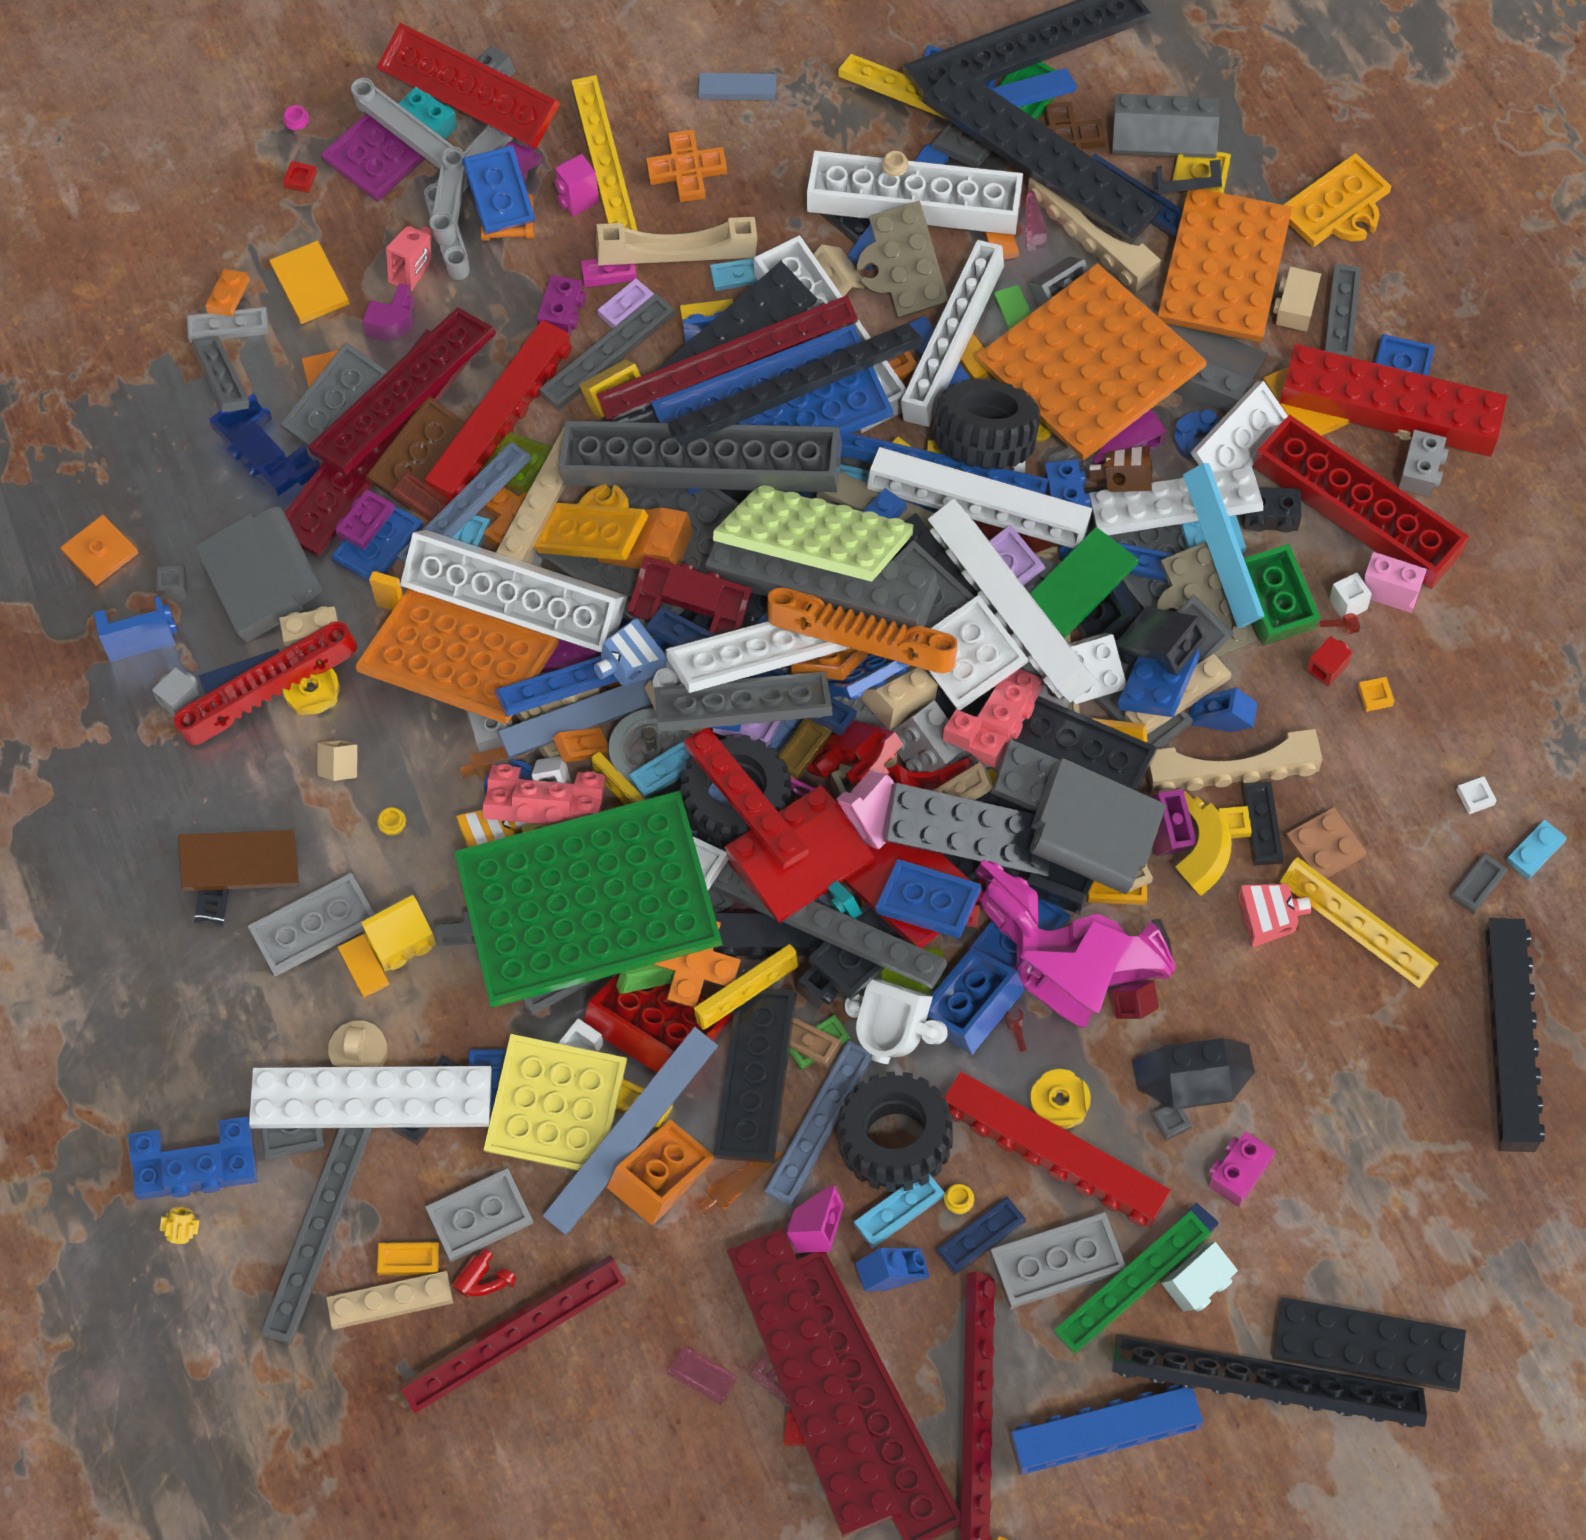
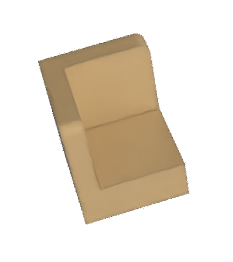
(337, 760)

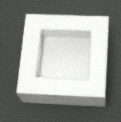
(1476, 795)

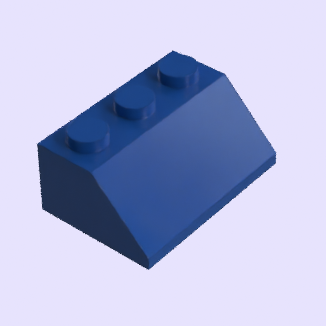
(974, 999)

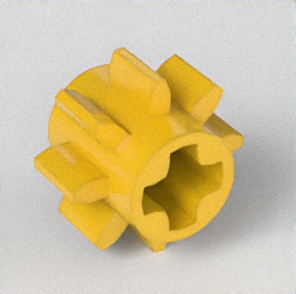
(179, 1225)

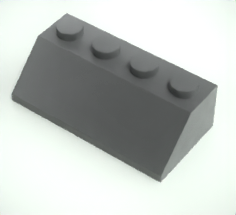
(1165, 125)

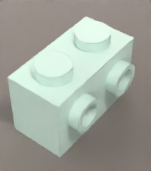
(1200, 1277)

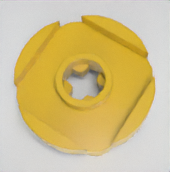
(317, 701)
(1071, 1087)

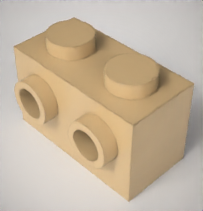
(1298, 298)
(300, 625)

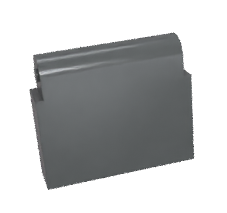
(259, 571)
(1095, 826)

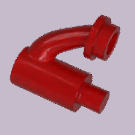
(468, 1279)

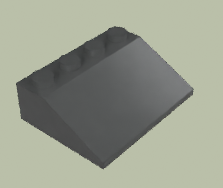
(1228, 370)

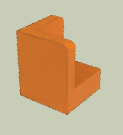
(904, 367)

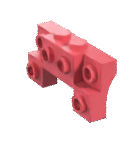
(998, 720)
(541, 801)

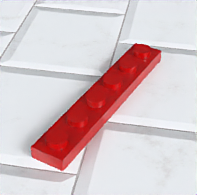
(746, 798)

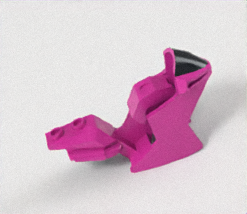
(1074, 963)

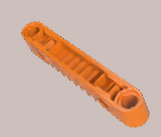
(932, 648)

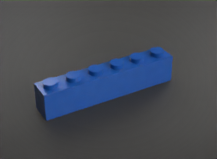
(1105, 1429)

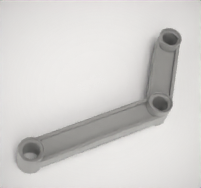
(487, 141)
(426, 143)

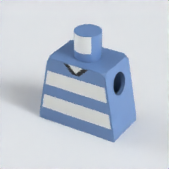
(630, 655)

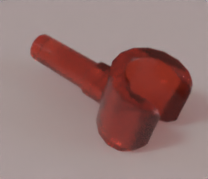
(1350, 622)
(1016, 1027)

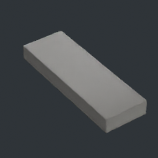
(242, 324)

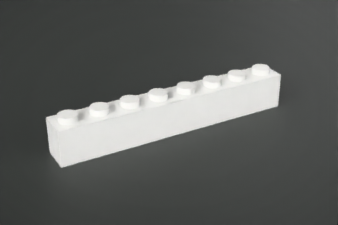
(952, 333)
(980, 497)

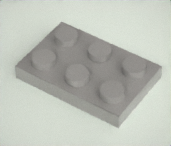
(479, 1215)

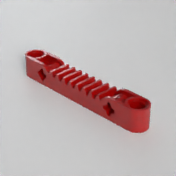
(201, 721)

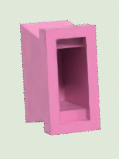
(1394, 581)
(868, 807)

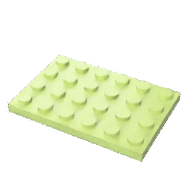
(814, 532)

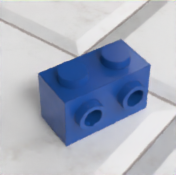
(1066, 482)

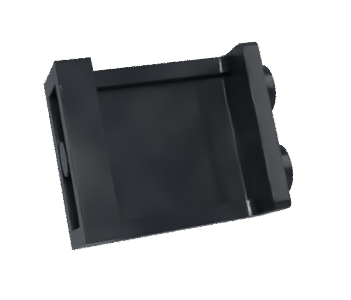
(1186, 185)
(1162, 637)
(1062, 887)

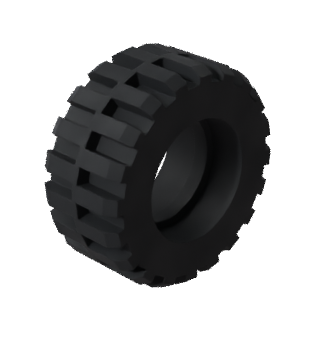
(986, 424)
(723, 823)
(895, 1096)

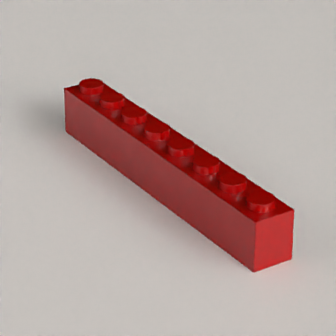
(500, 410)
(1056, 1150)

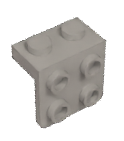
(923, 740)

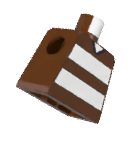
(1126, 470)

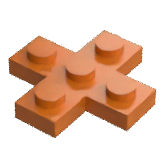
(686, 166)
(504, 507)
(694, 970)

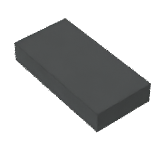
(1479, 883)

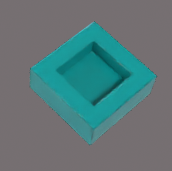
(843, 900)

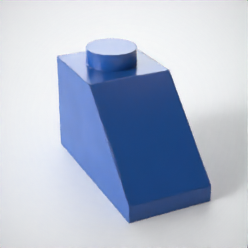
(1224, 711)

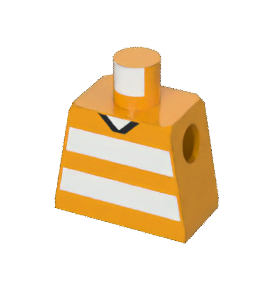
(480, 830)

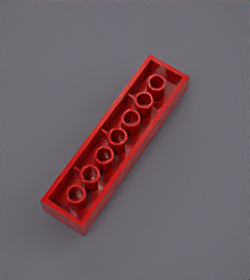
(1393, 399)
(1359, 499)

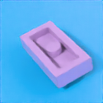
(624, 303)

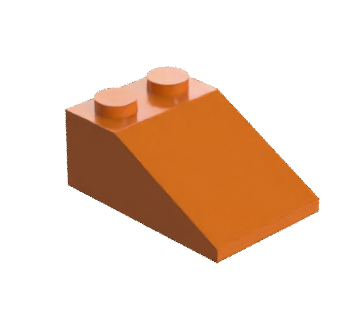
(662, 537)
(659, 1171)

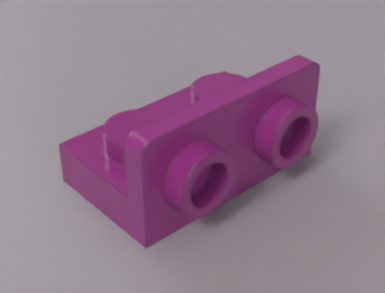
(364, 519)

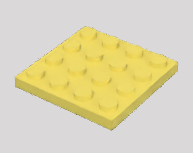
(554, 1102)

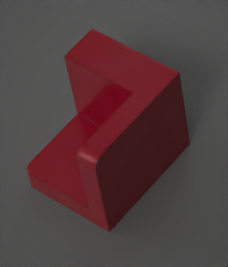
(1135, 999)

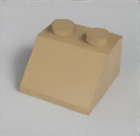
(900, 696)

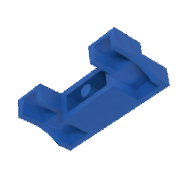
(193, 1168)

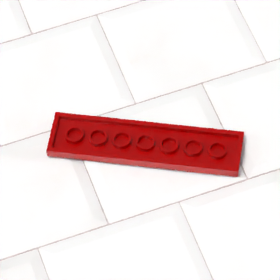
(468, 85)

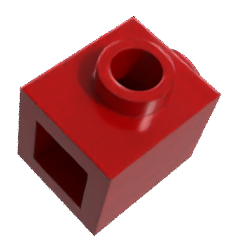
(1329, 661)

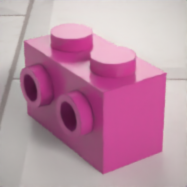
(576, 185)
(1241, 1168)

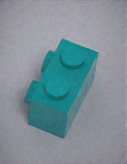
(430, 112)

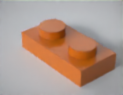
(227, 292)
(581, 744)

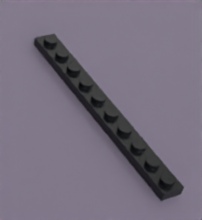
(794, 384)

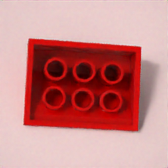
(833, 855)
(645, 1022)

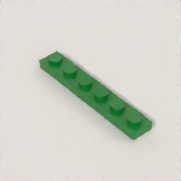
(1132, 1283)

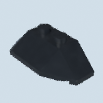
(1195, 1073)

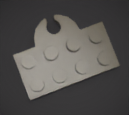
(904, 260)
(1196, 574)

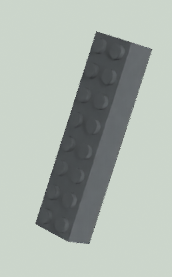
(897, 592)

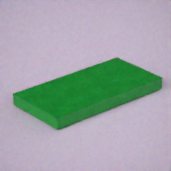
(1083, 580)

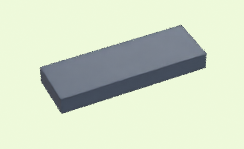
(737, 86)

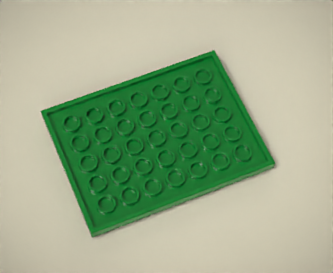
(586, 899)

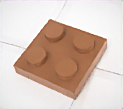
(1326, 843)

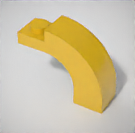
(1211, 855)

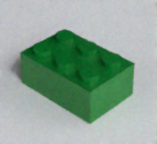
(1282, 595)

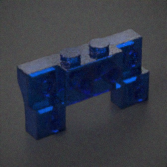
(258, 452)

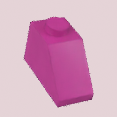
(816, 1222)

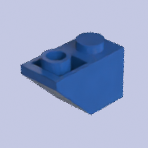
(891, 1268)

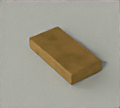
(804, 747)

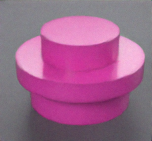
(295, 117)

